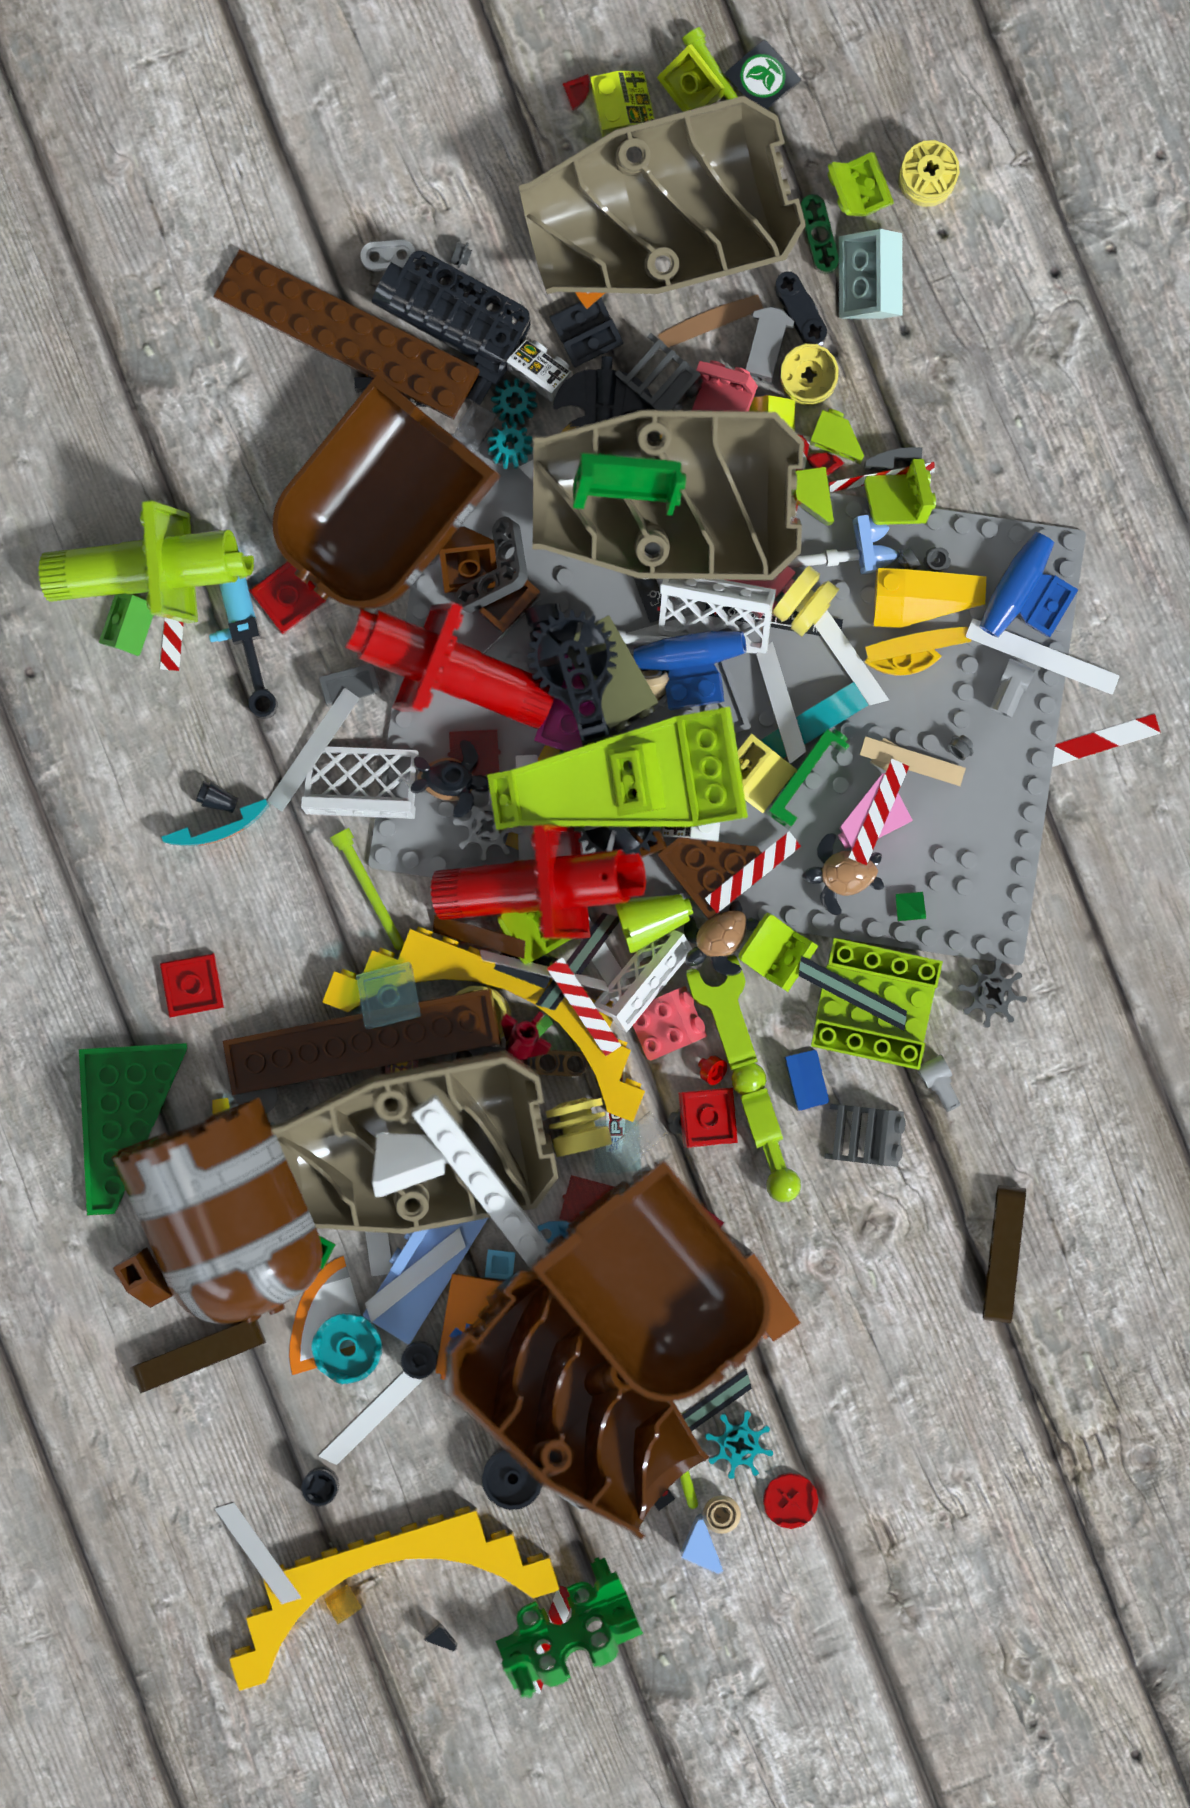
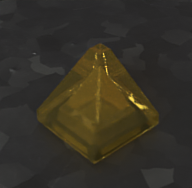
(342, 1604)

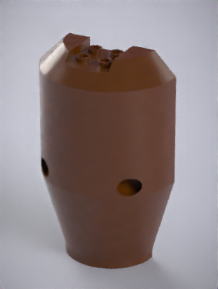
(564, 1406)

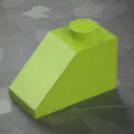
(836, 436)
(813, 494)

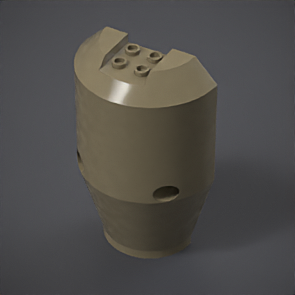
(698, 196)
(731, 515)
(488, 1097)

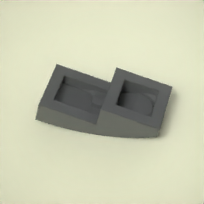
(885, 460)

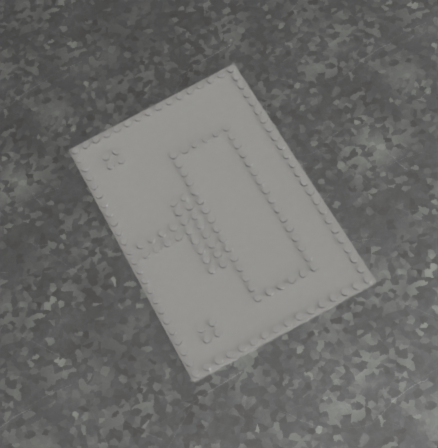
(967, 845)

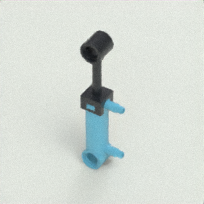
(243, 630)

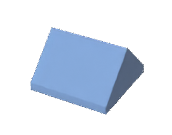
(699, 1547)

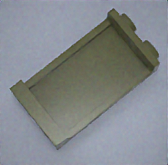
(628, 691)

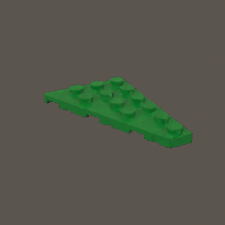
(119, 1107)

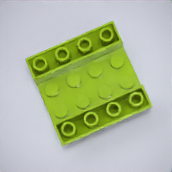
(892, 975)

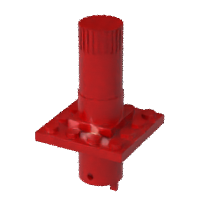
(435, 661)
(556, 883)

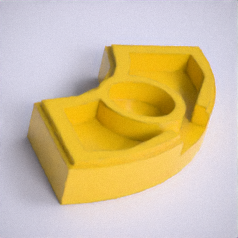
(905, 664)

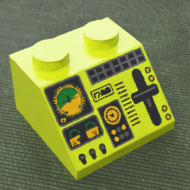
(621, 100)

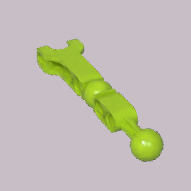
(747, 1076)

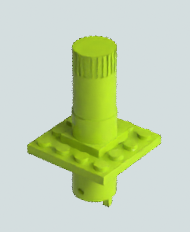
(164, 563)

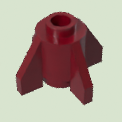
(523, 1038)

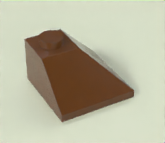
(466, 559)

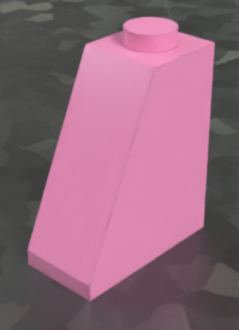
(852, 825)

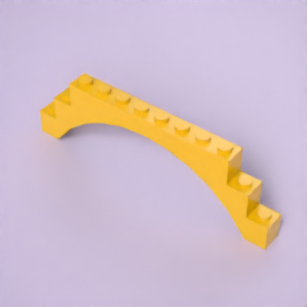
(444, 960)
(450, 1538)

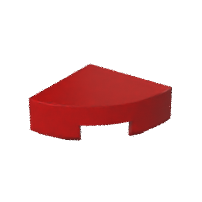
(577, 91)
(826, 460)

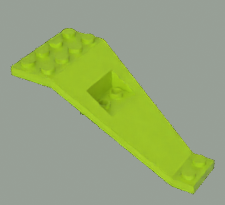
(681, 772)

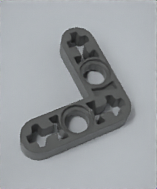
(473, 594)

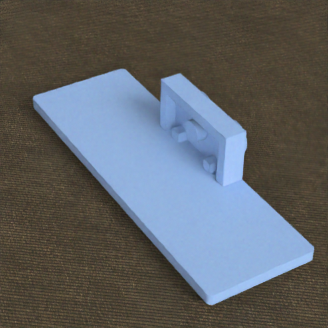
(410, 1312)

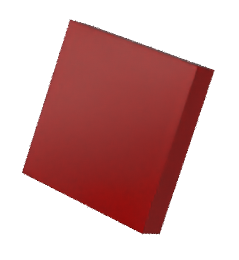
(286, 597)
(192, 985)
(708, 1117)

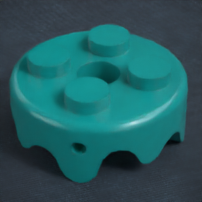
(342, 1367)

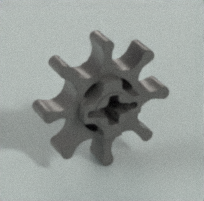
(981, 1000)

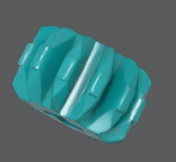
(507, 395)
(500, 450)

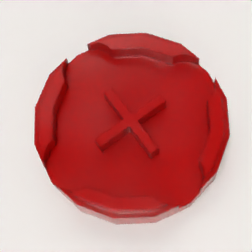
(790, 1500)

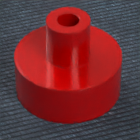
(712, 1069)

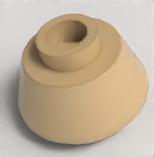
(657, 681)
(728, 1520)

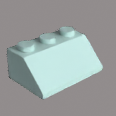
(870, 275)

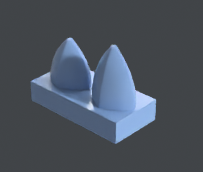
(871, 555)

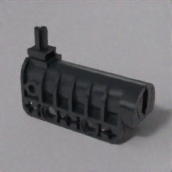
(455, 318)

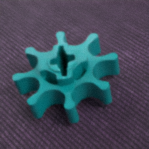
(736, 1457)

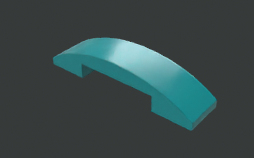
(822, 717)

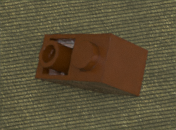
(143, 1278)

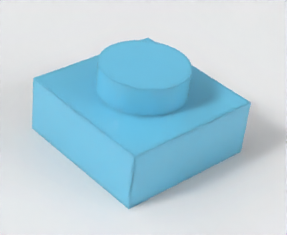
(499, 1264)

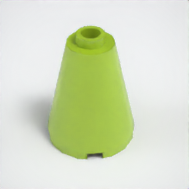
(651, 918)

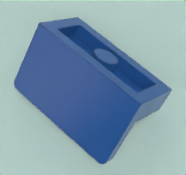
(806, 1080)

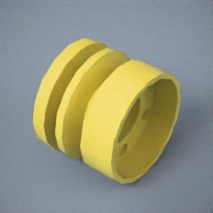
(919, 185)
(820, 362)
(578, 1127)

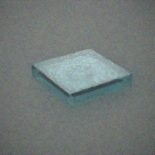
(388, 995)

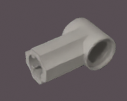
(1014, 680)

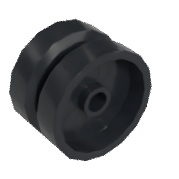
(503, 1491)

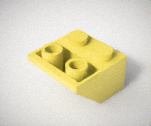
(762, 772)

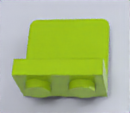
(860, 185)
(901, 497)
(526, 927)
(776, 951)

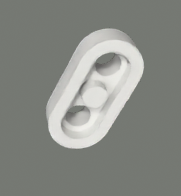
(388, 253)

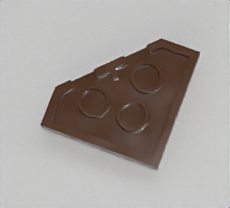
(705, 866)

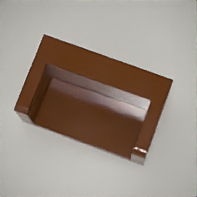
(511, 607)

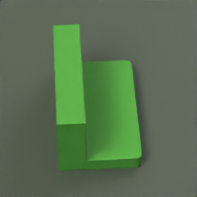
(127, 624)

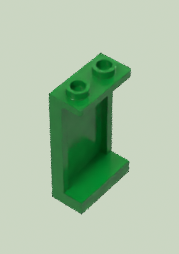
(628, 479)
(778, 809)

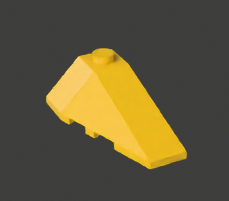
(919, 596)

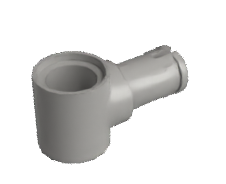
(937, 1076)

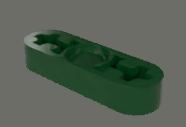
(817, 255)

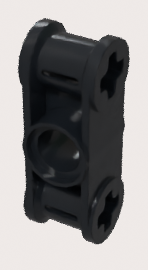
(800, 308)

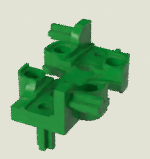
(604, 1603)

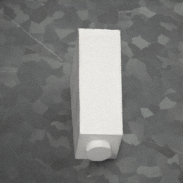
(405, 1161)

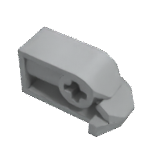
(767, 343)

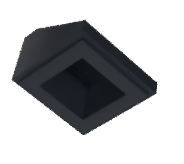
(441, 1637)

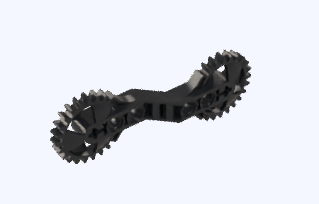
(592, 727)

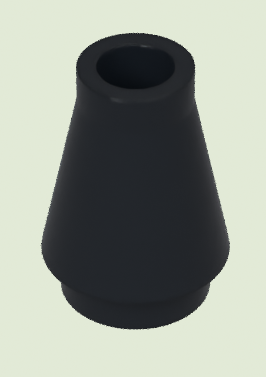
(215, 797)

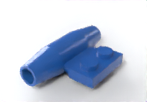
(1028, 591)
(691, 665)

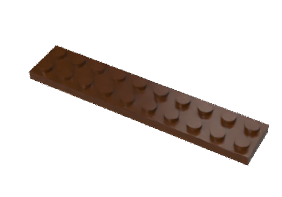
(346, 333)
(348, 1047)

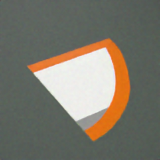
(325, 1298)

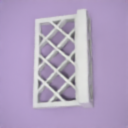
(717, 594)
(361, 805)

